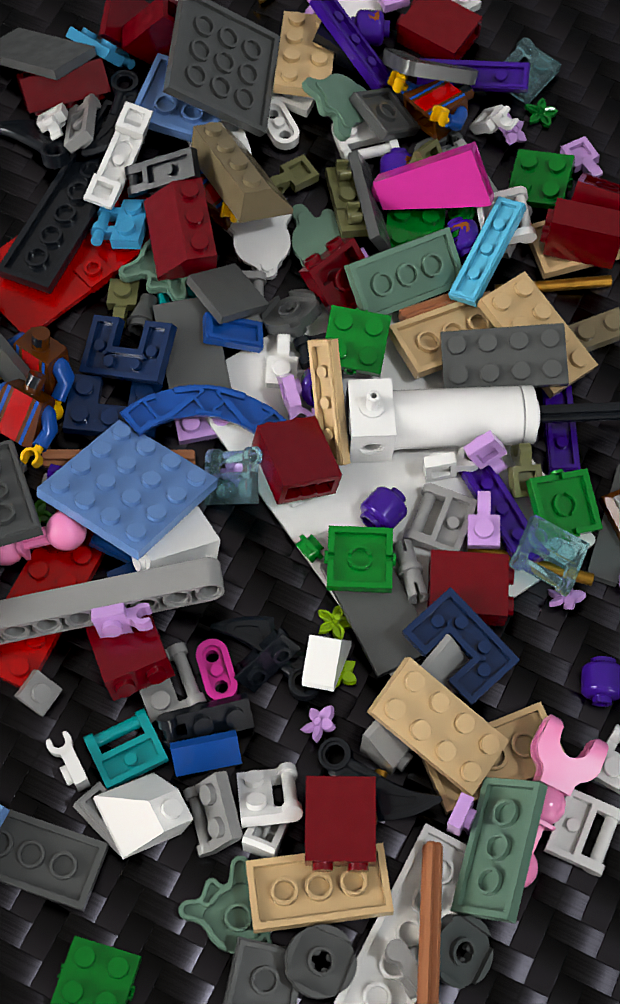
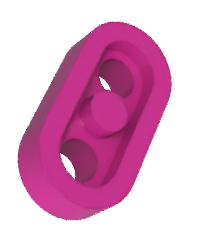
(216, 672)

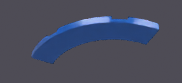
(198, 401)

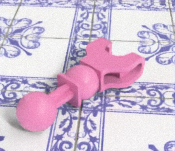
(59, 531)
(560, 775)

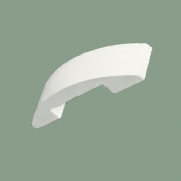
(122, 151)

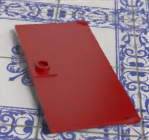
(85, 275)

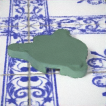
(333, 101)
(312, 232)
(144, 268)
(225, 909)

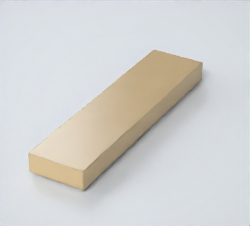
(329, 395)

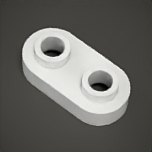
(282, 126)

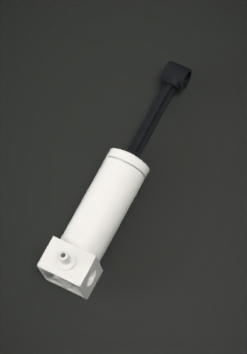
(450, 417)

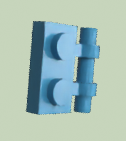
(102, 47)
(128, 228)

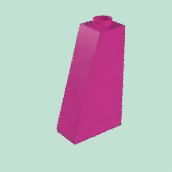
(440, 181)

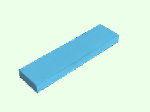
(487, 251)

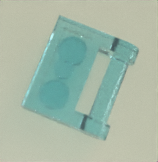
(542, 68)
(234, 486)
(553, 545)

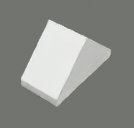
(324, 662)
(264, 840)

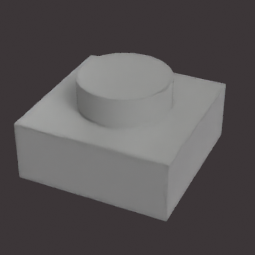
(38, 692)

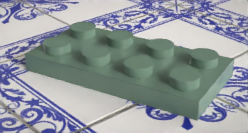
(405, 273)
(499, 849)

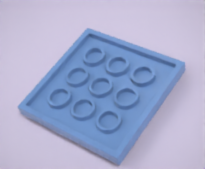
(127, 489)

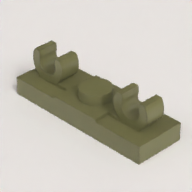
(345, 200)

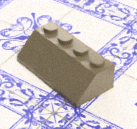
(237, 175)

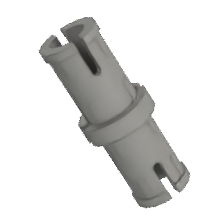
(410, 571)

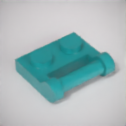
(130, 758)

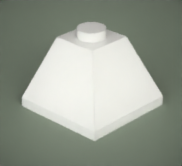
(143, 813)

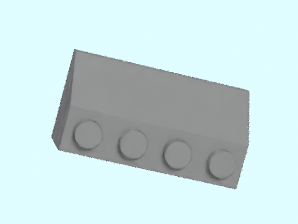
(385, 747)

